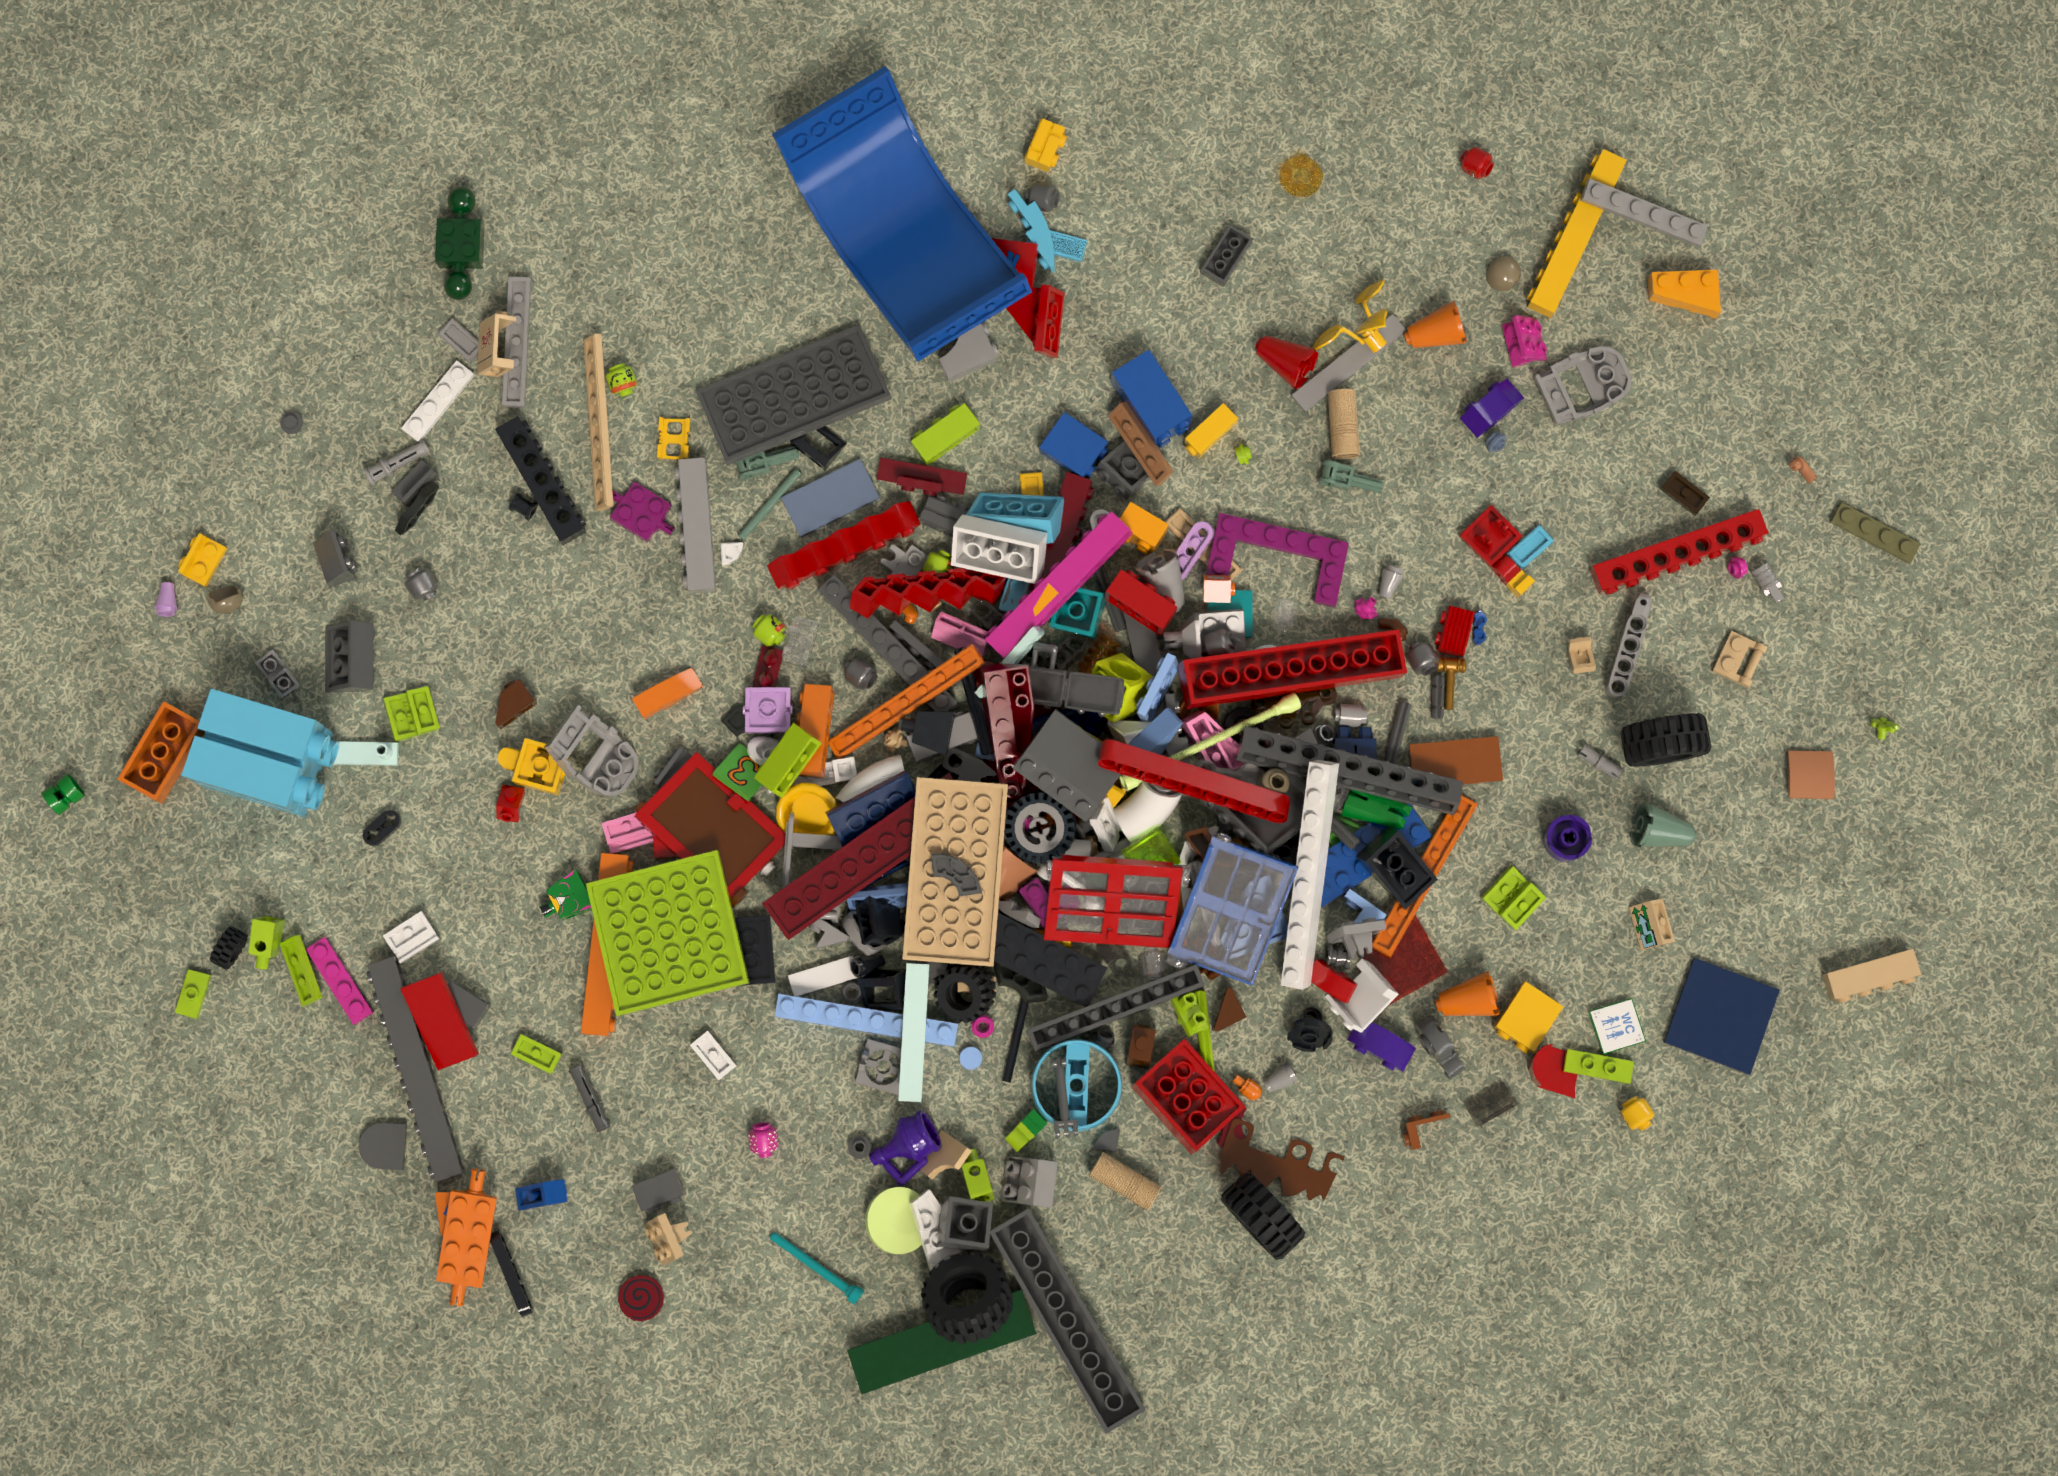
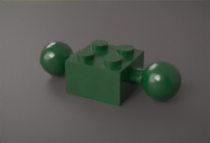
(459, 243)

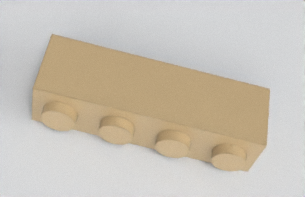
(1872, 974)

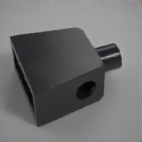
(931, 729)
(878, 922)

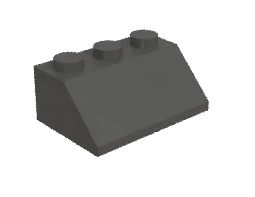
(349, 657)

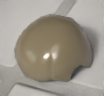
(1503, 273)
(225, 599)

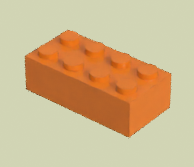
(161, 753)

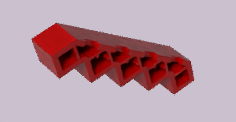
(844, 545)
(925, 590)

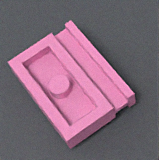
(625, 834)

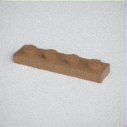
(1141, 443)

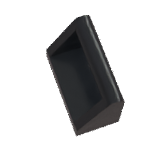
(813, 454)
(883, 978)

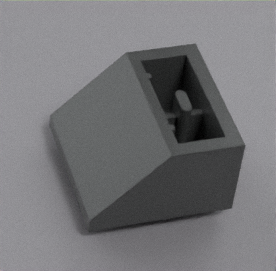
(334, 559)

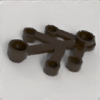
(1304, 698)

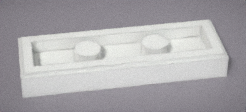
(821, 977)

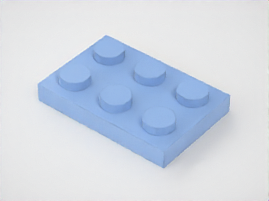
(1157, 688)

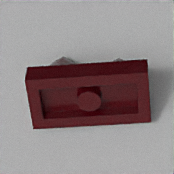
(768, 667)

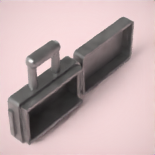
(1073, 689)

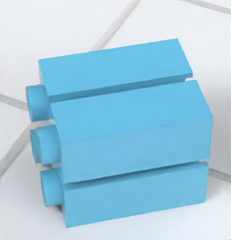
(260, 754)

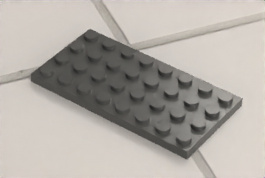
(793, 394)

